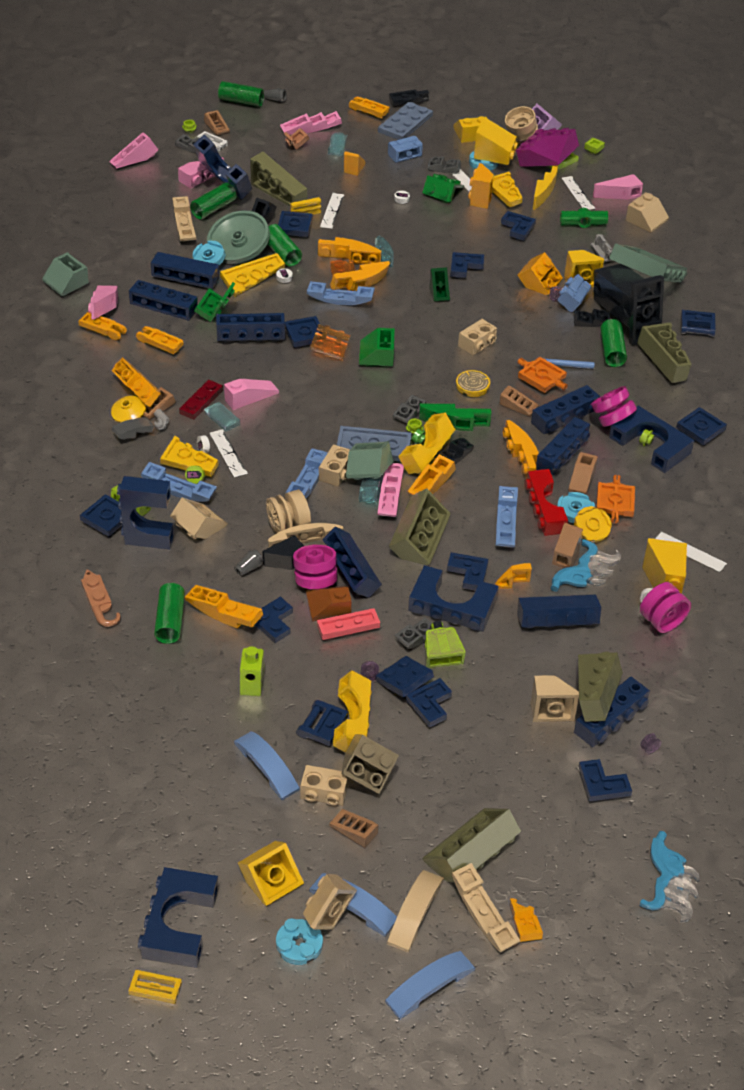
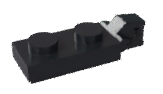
(404, 97)

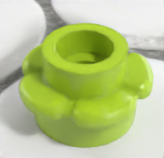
(189, 126)
(413, 425)
(646, 437)

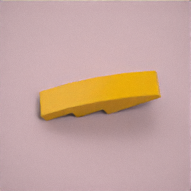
(545, 187)

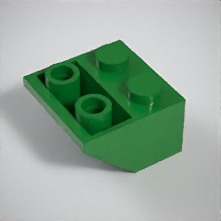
(378, 347)

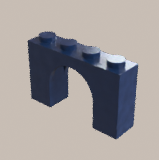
(212, 160)
(676, 444)
(136, 529)
(470, 614)
(174, 889)

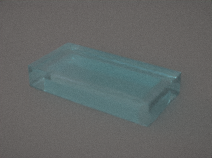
(222, 416)

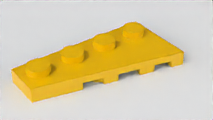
(251, 273)

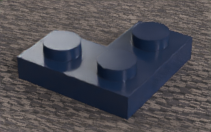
(521, 224)
(462, 261)
(471, 566)
(271, 621)
(426, 701)
(601, 786)

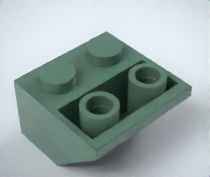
(66, 274)
(369, 460)

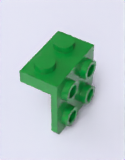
(441, 187)
(211, 303)

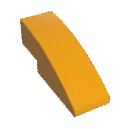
(433, 475)

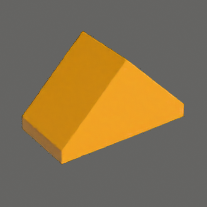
(353, 163)

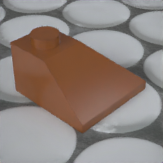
(328, 602)

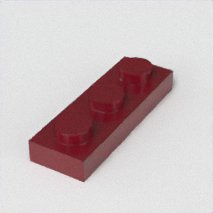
(201, 399)

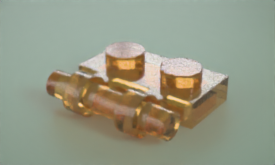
(327, 345)

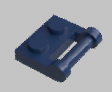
(698, 319)
(324, 730)

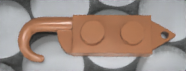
(98, 598)

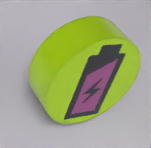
(194, 474)

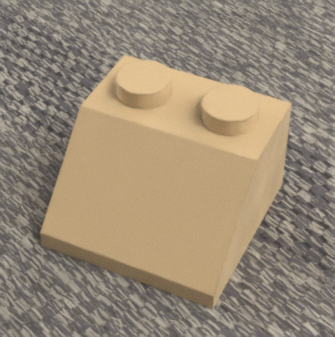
(647, 212)
(197, 519)
(553, 700)
(328, 902)

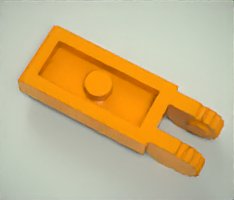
(369, 106)
(103, 326)
(160, 339)

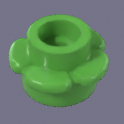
(418, 437)

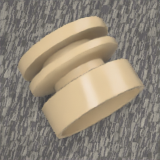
(521, 123)
(288, 511)

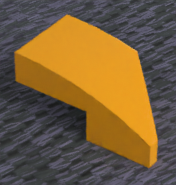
(515, 574)
(525, 922)

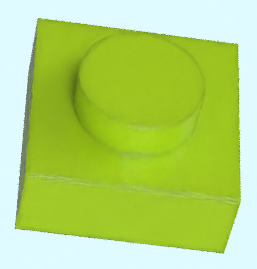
(594, 145)

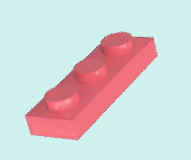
(348, 624)

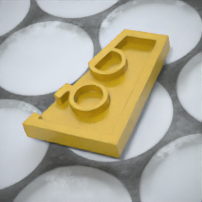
(505, 189)
(183, 456)

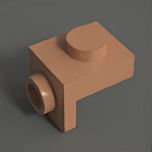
(297, 139)

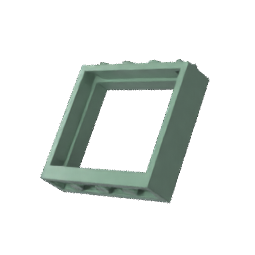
(648, 263)

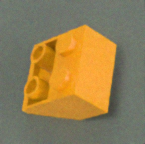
(482, 185)
(540, 274)

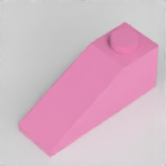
(137, 151)
(247, 391)

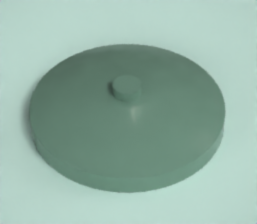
(241, 235)

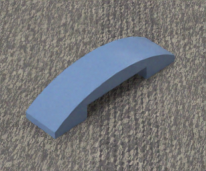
(340, 297)
(310, 473)
(180, 488)
(506, 516)
(269, 763)
(367, 907)
(427, 981)

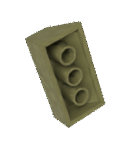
(420, 528)
(473, 842)

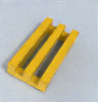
(313, 209)
(154, 990)

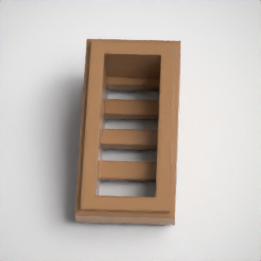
(214, 121)
(513, 399)
(164, 401)
(357, 836)

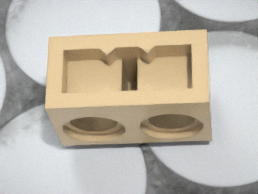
(477, 336)
(334, 466)
(323, 785)

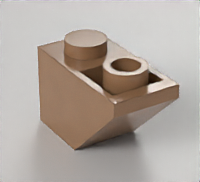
(583, 473)
(567, 546)

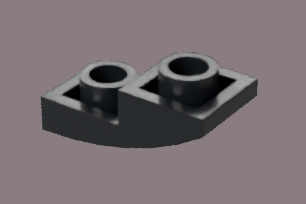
(593, 319)
(457, 450)

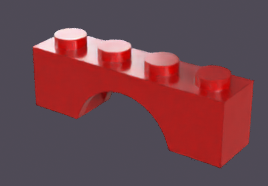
(550, 517)

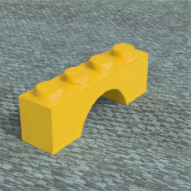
(437, 431)
(355, 693)

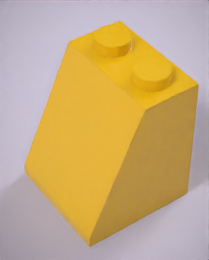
(494, 143)
(665, 562)

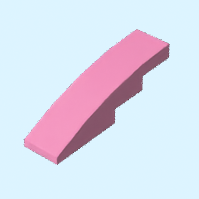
(311, 124)
(390, 490)

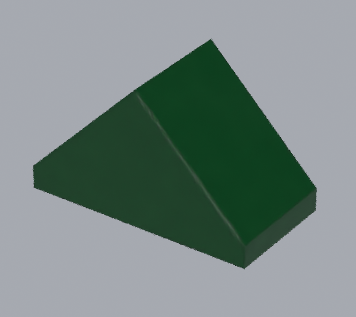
(439, 284)

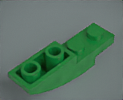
(461, 418)

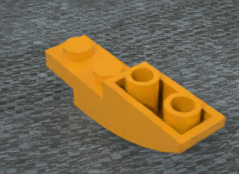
(349, 249)
(366, 276)
(136, 381)
(520, 446)
(219, 607)

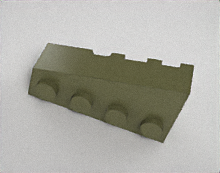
(275, 180)
(665, 351)
(598, 683)

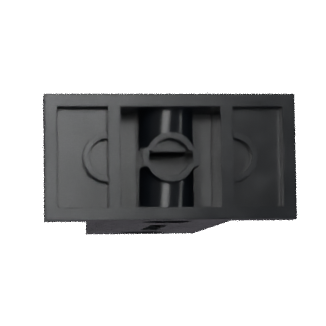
(630, 297)

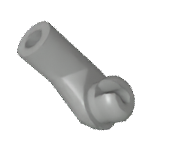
(162, 419)

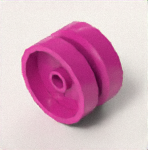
(614, 406)
(315, 566)
(665, 607)

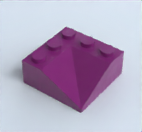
(547, 147)

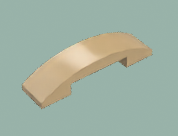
(183, 218)
(305, 533)
(482, 909)
(413, 910)

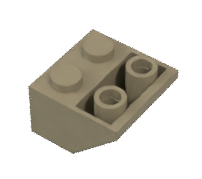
(368, 762)

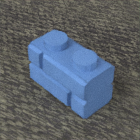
(405, 149)
(573, 292)

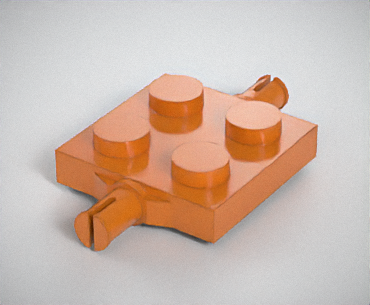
(542, 374)
(616, 498)

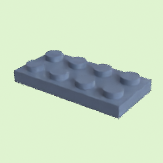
(405, 121)
(350, 436)

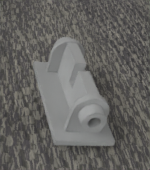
(602, 248)

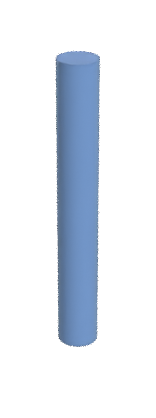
(569, 363)

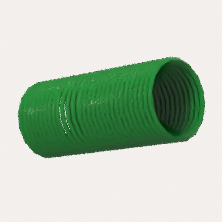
(241, 94)
(213, 201)
(283, 245)
(613, 343)
(169, 613)

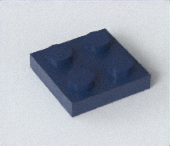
(295, 223)
(302, 330)
(701, 426)
(103, 515)
(404, 676)

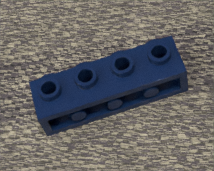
(185, 270)
(163, 300)
(250, 326)
(564, 409)
(563, 446)
(352, 562)
(559, 610)
(627, 701)

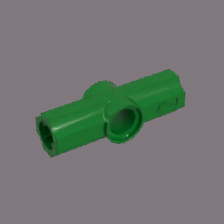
(584, 217)

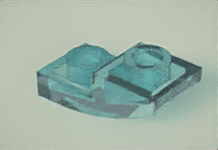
(337, 144)
(386, 250)
(370, 490)

